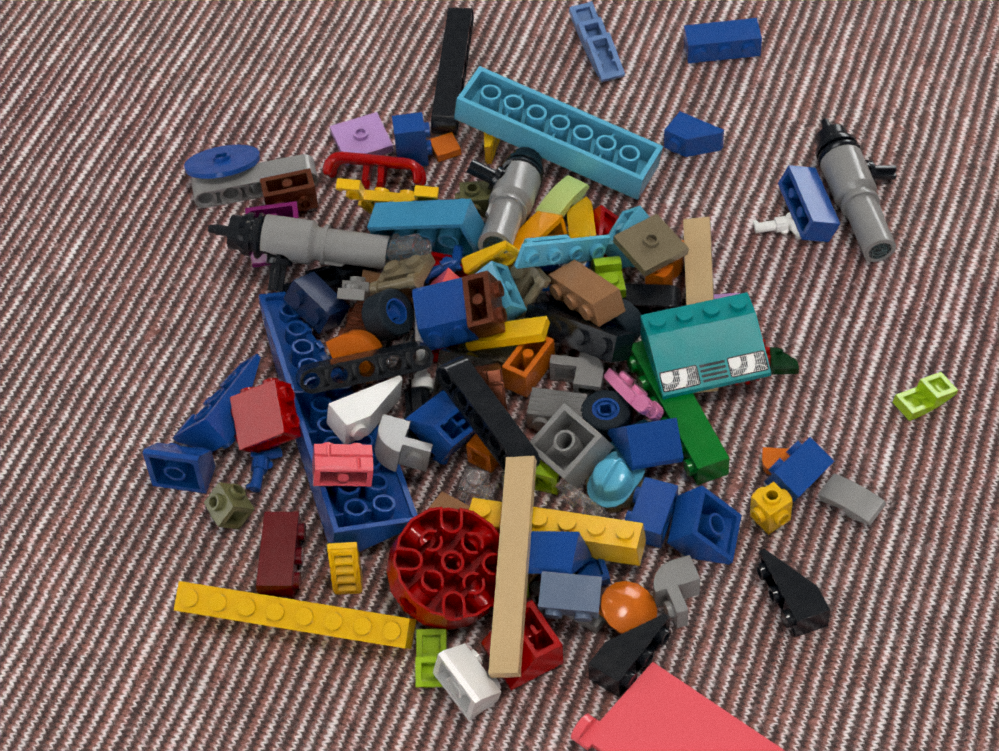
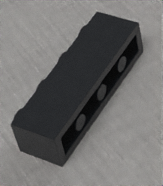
(573, 331)

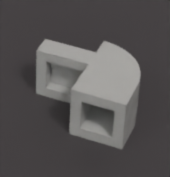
(584, 372)
(396, 448)
(673, 584)

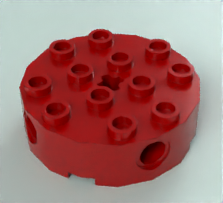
(420, 571)

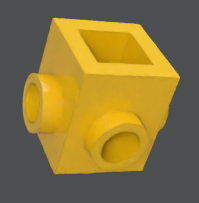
(771, 507)

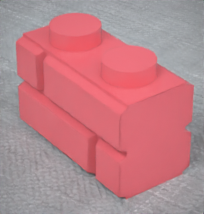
(342, 465)

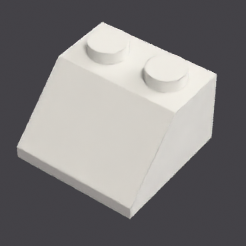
(466, 680)

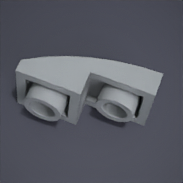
(354, 289)
(852, 498)

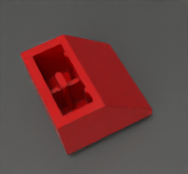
(540, 648)

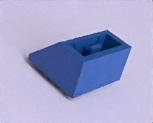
(441, 425)

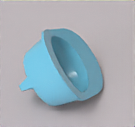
(613, 481)

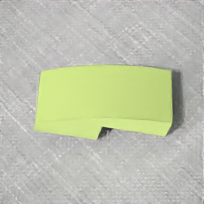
(563, 196)

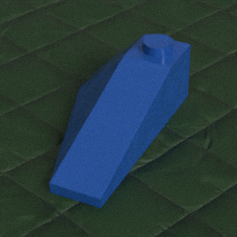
(214, 424)

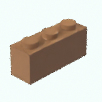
(586, 293)

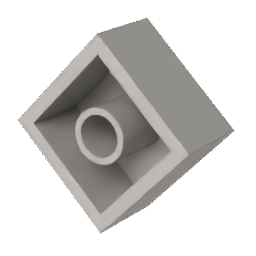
(571, 445)

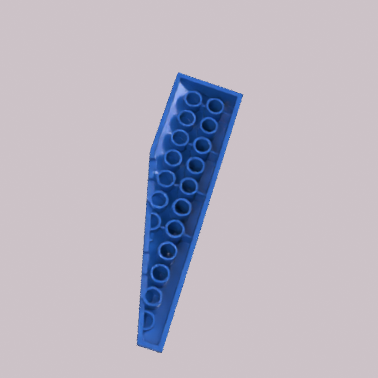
(345, 512)

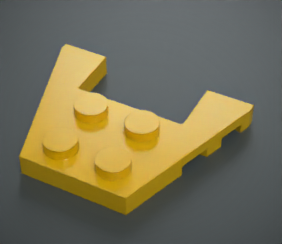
(368, 198)

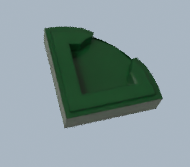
(782, 363)

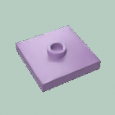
(362, 135)

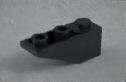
(798, 598)
(623, 656)

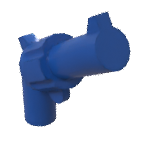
(448, 262)
(260, 466)

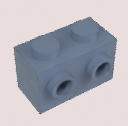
(569, 596)

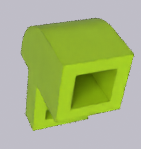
(611, 270)

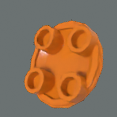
(627, 606)

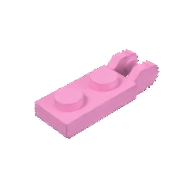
(634, 394)

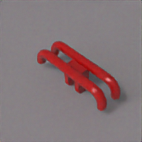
(369, 161)

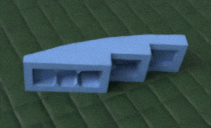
(596, 42)

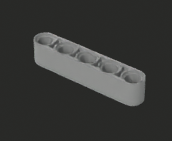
(246, 184)

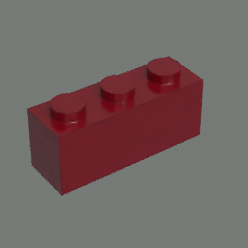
(280, 554)

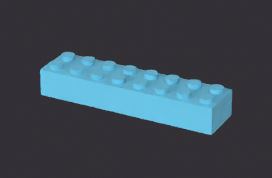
(558, 132)

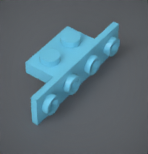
(560, 250)

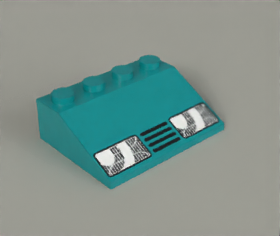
(704, 345)

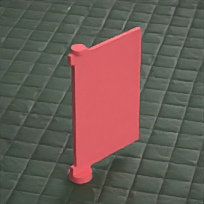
(667, 716)

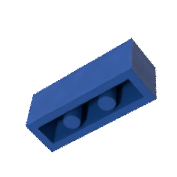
(722, 40)
(808, 203)

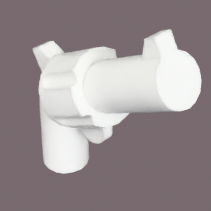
(779, 224)

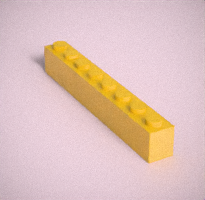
(295, 615)

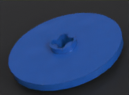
(222, 161)

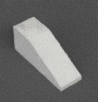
(361, 412)

